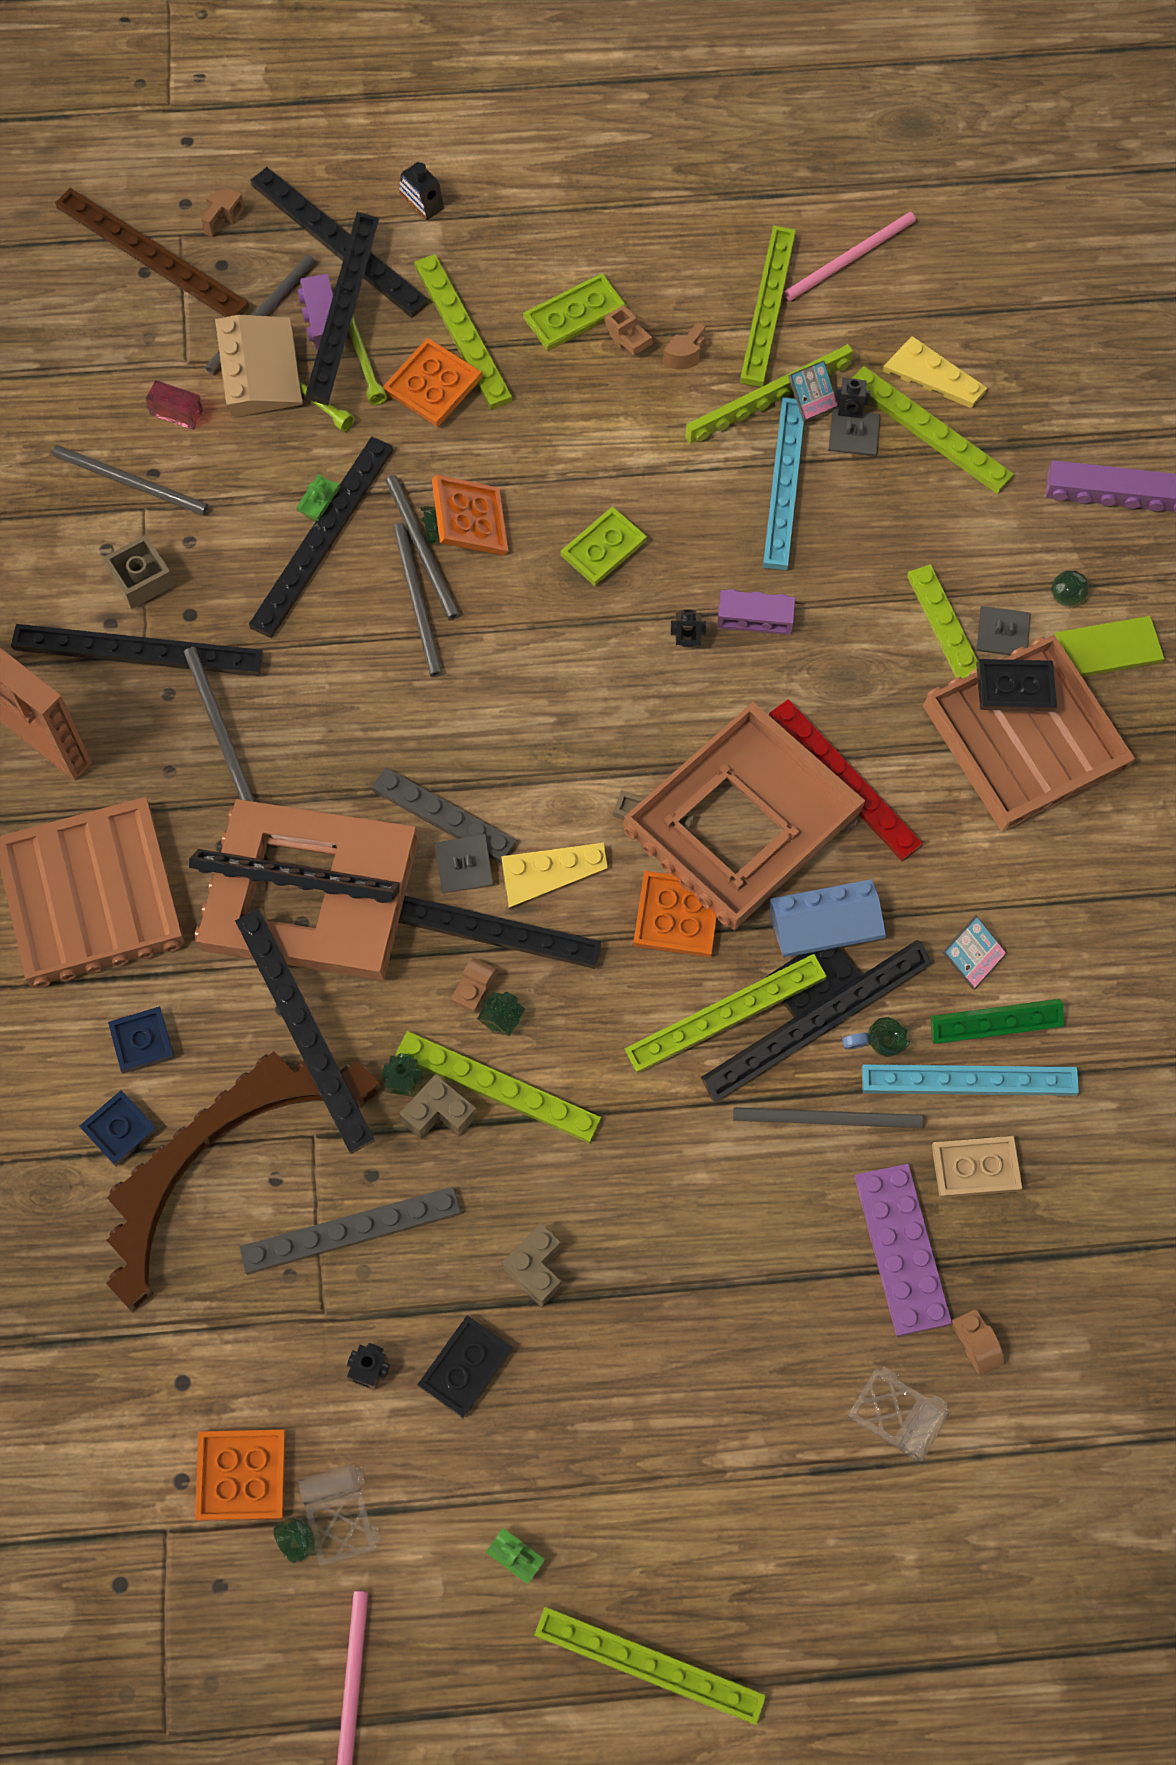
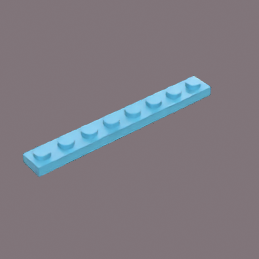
(784, 486)
(970, 1080)

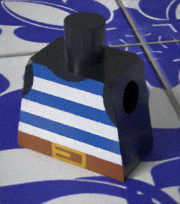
(417, 186)

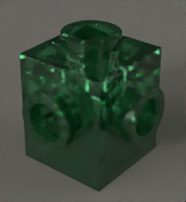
(501, 1013)
(401, 1083)

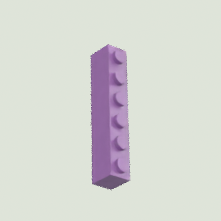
(1111, 486)

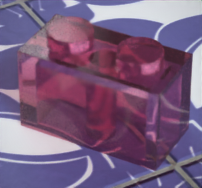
(174, 404)

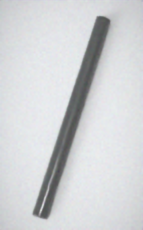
(272, 301)
(130, 480)
(422, 547)
(417, 600)
(218, 724)
(827, 1117)

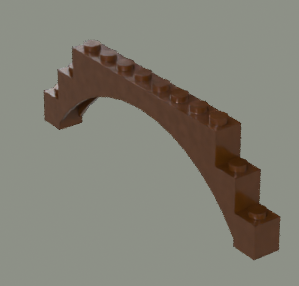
(148, 1189)

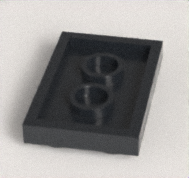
(1016, 685)
(838, 972)
(465, 1366)

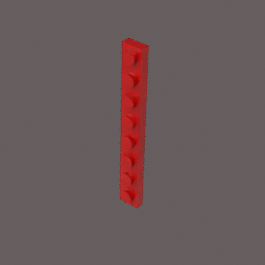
(875, 810)

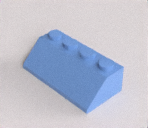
(827, 918)

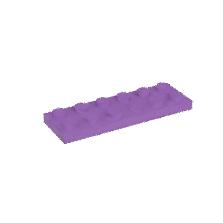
(902, 1250)

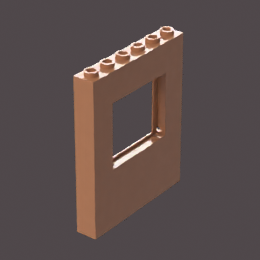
(40, 717)
(778, 779)
(350, 932)

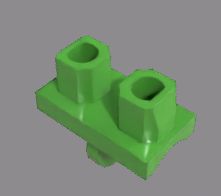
(317, 497)
(515, 1556)

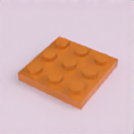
(432, 382)
(469, 515)
(672, 918)
(240, 1475)

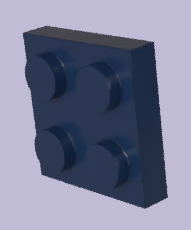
(141, 1040)
(118, 1128)

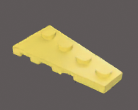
(924, 366)
(548, 870)

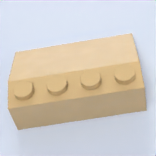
(258, 363)

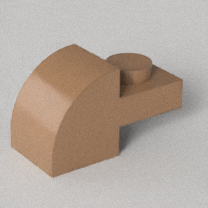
(222, 206)
(626, 332)
(685, 352)
(474, 984)
(979, 1342)

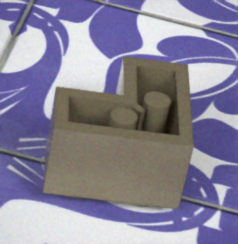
(435, 1103)
(528, 1263)

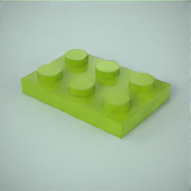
(603, 546)

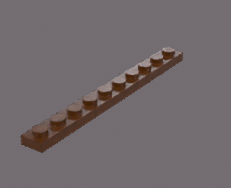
(151, 254)

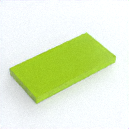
(573, 311)
(1112, 646)

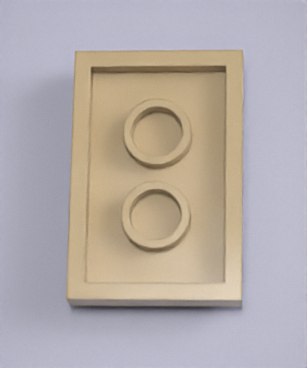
(976, 1166)

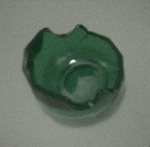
(431, 525)
(1070, 588)
(888, 1037)
(295, 1539)

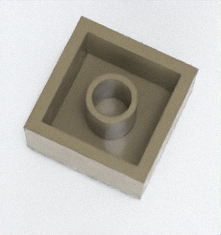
(138, 571)

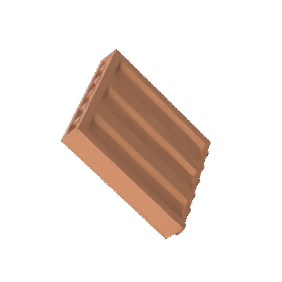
(1029, 757)
(89, 893)

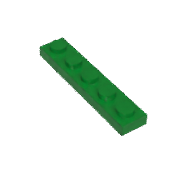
(997, 1021)

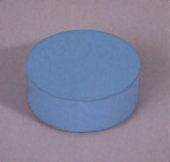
(855, 1041)

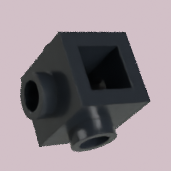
(852, 392)
(688, 636)
(368, 1376)

